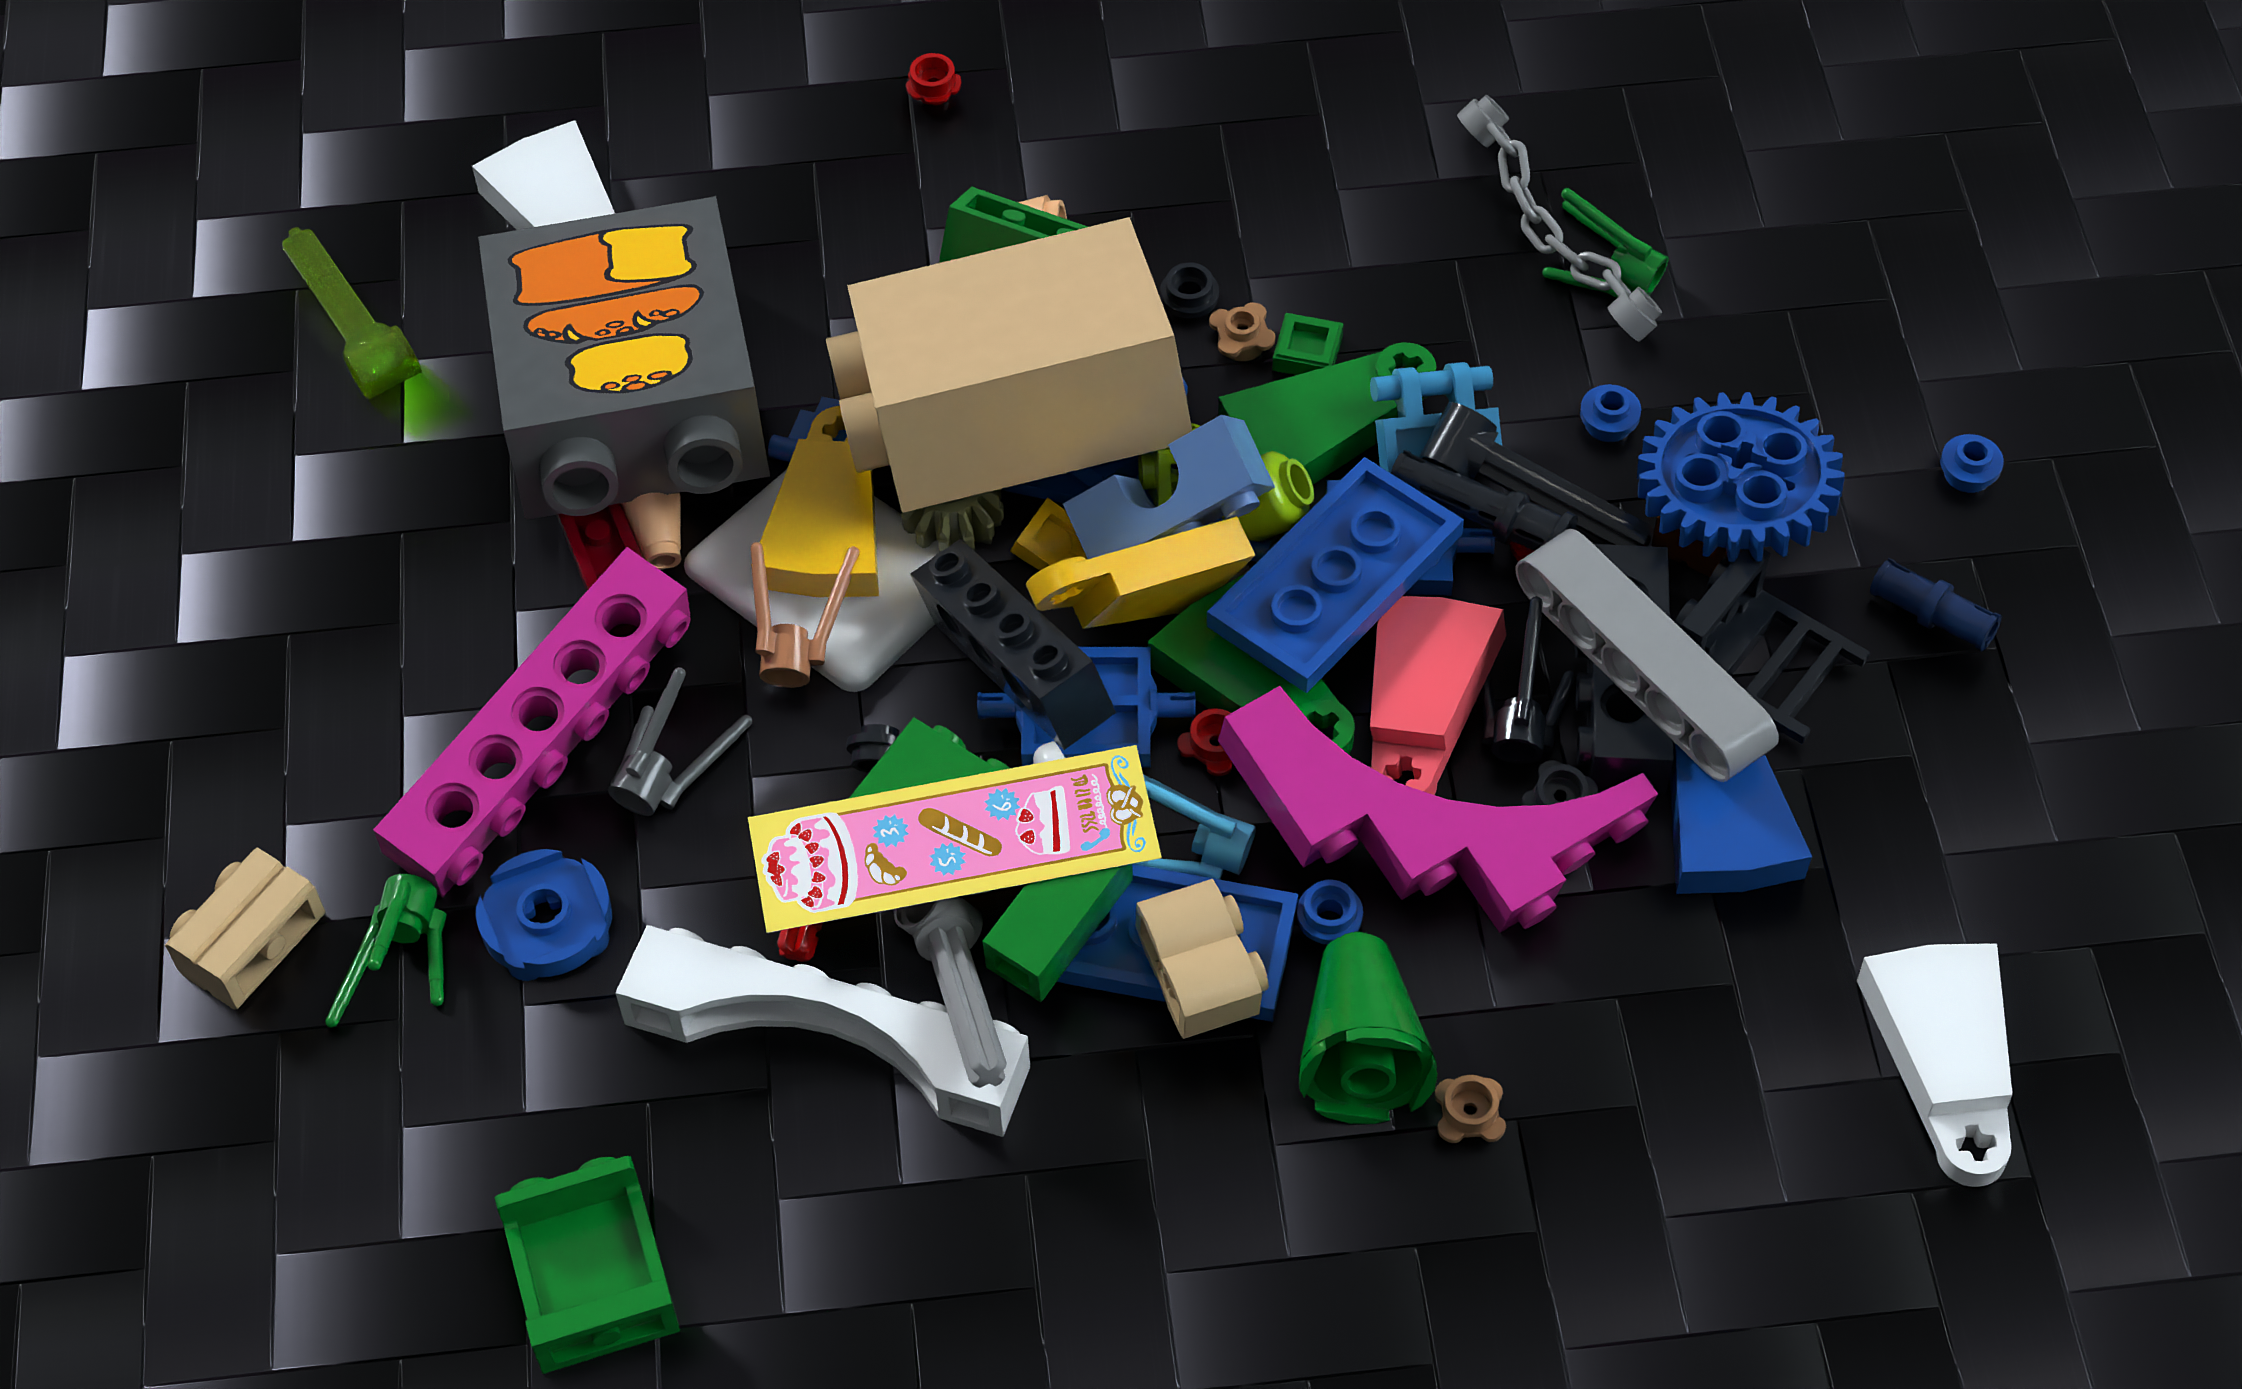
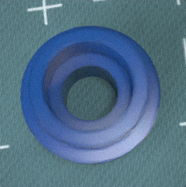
(1610, 424)
(1968, 474)
(1329, 896)

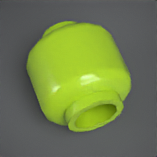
(1282, 505)

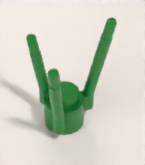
(1638, 261)
(401, 917)

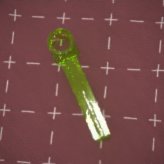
(373, 351)

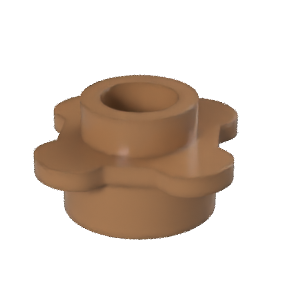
(1238, 343)
(1473, 1091)

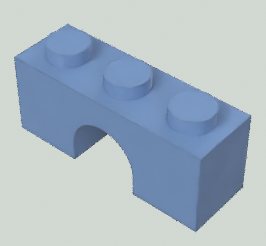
(1216, 479)

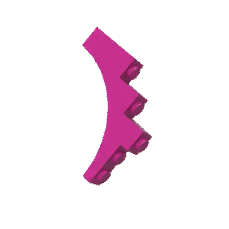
(1504, 854)

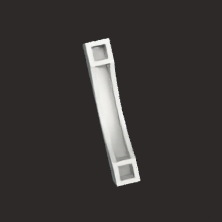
(700, 989)

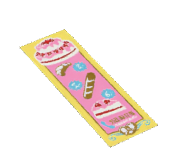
(952, 838)

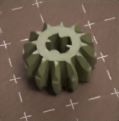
(964, 519)

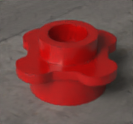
(1197, 743)

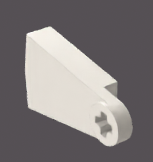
(543, 180)
(1949, 1042)

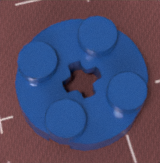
(550, 947)

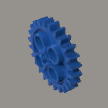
(1740, 476)

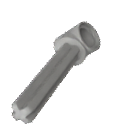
(944, 935)

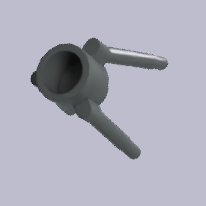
(644, 774)

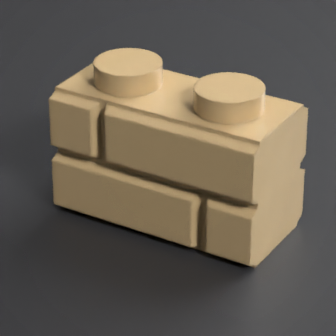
(244, 927)

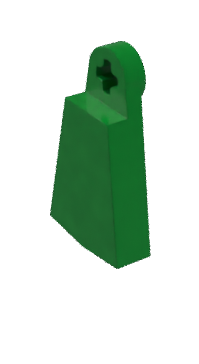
(1323, 413)
(1229, 678)

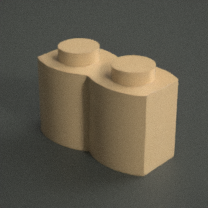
(1200, 957)

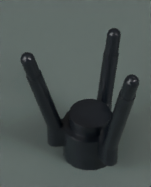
(1520, 729)

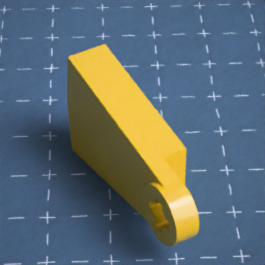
(821, 515)
(1145, 578)

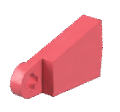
(1426, 681)

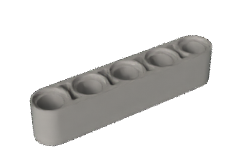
(1647, 655)

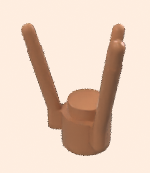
(786, 647)

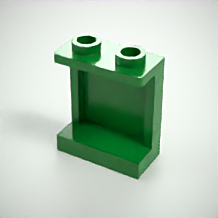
(586, 1263)

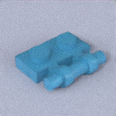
(1407, 388)

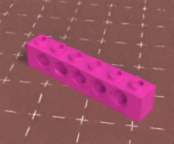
(625, 593)

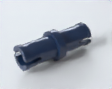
(1935, 604)

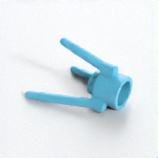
(1219, 838)

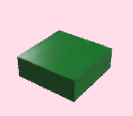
(1306, 344)

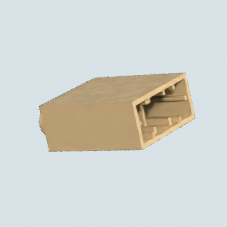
(1010, 366)

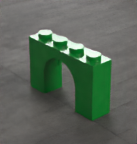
(1048, 917)

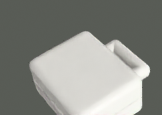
(867, 630)

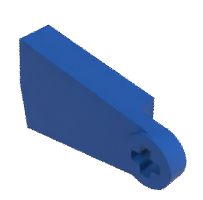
(1732, 831)

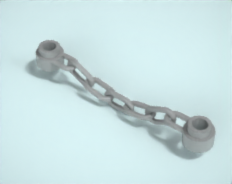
(1633, 310)

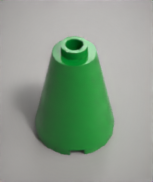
(1364, 1037)

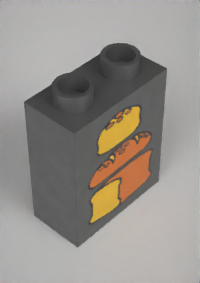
(621, 359)

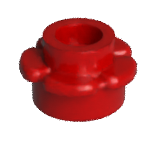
(932, 79)

